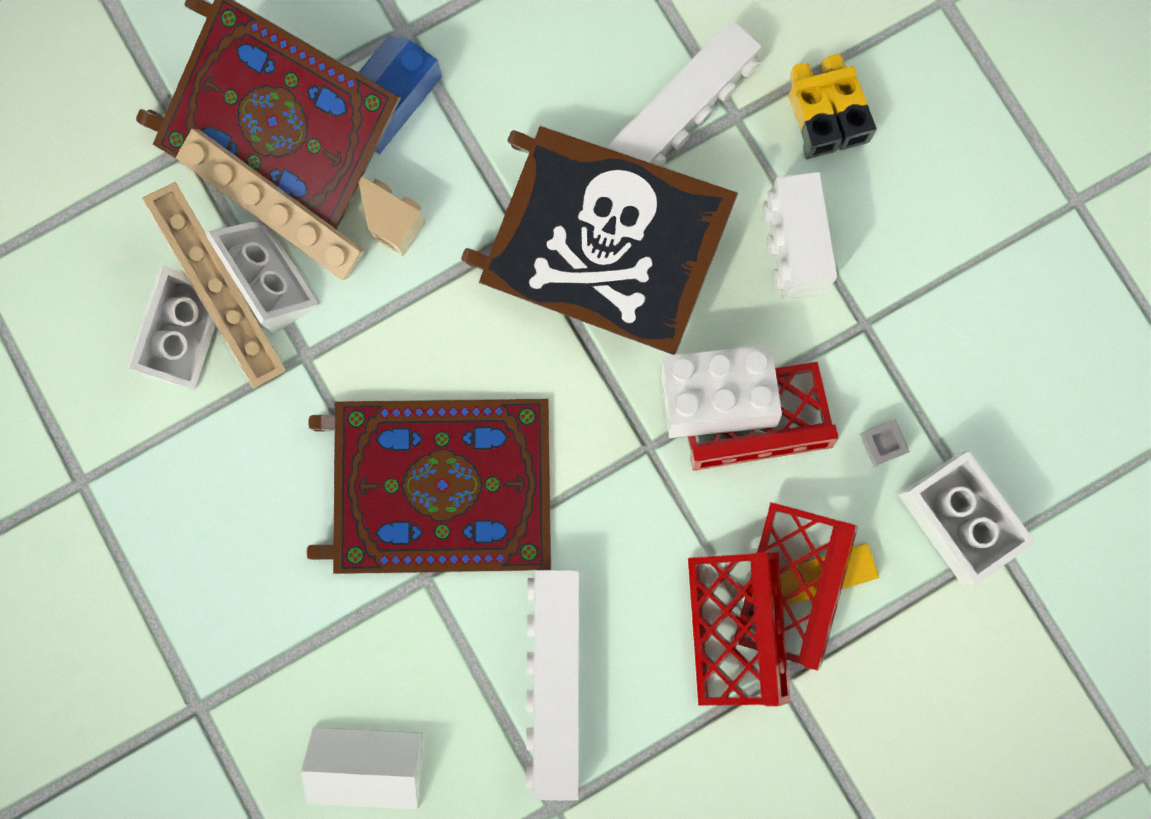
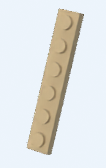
(270, 204)
(213, 284)

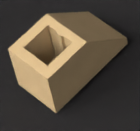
(390, 218)

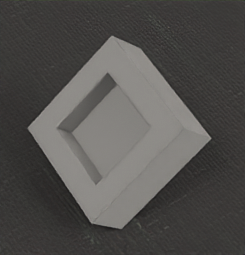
(884, 442)

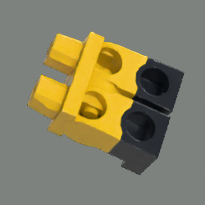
(830, 107)

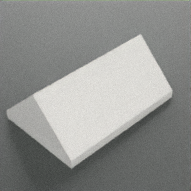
(263, 273)
(172, 332)
(363, 768)

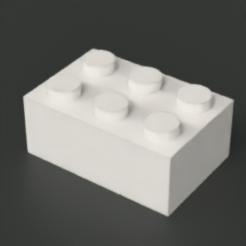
(799, 236)
(720, 391)
(966, 518)

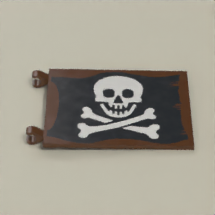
(606, 238)

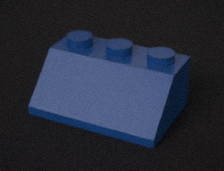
(406, 72)

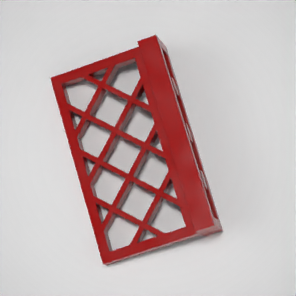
(770, 442)
(829, 584)
(769, 630)

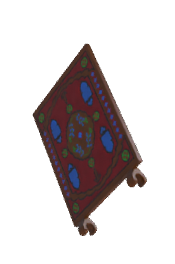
(276, 107)
(439, 486)

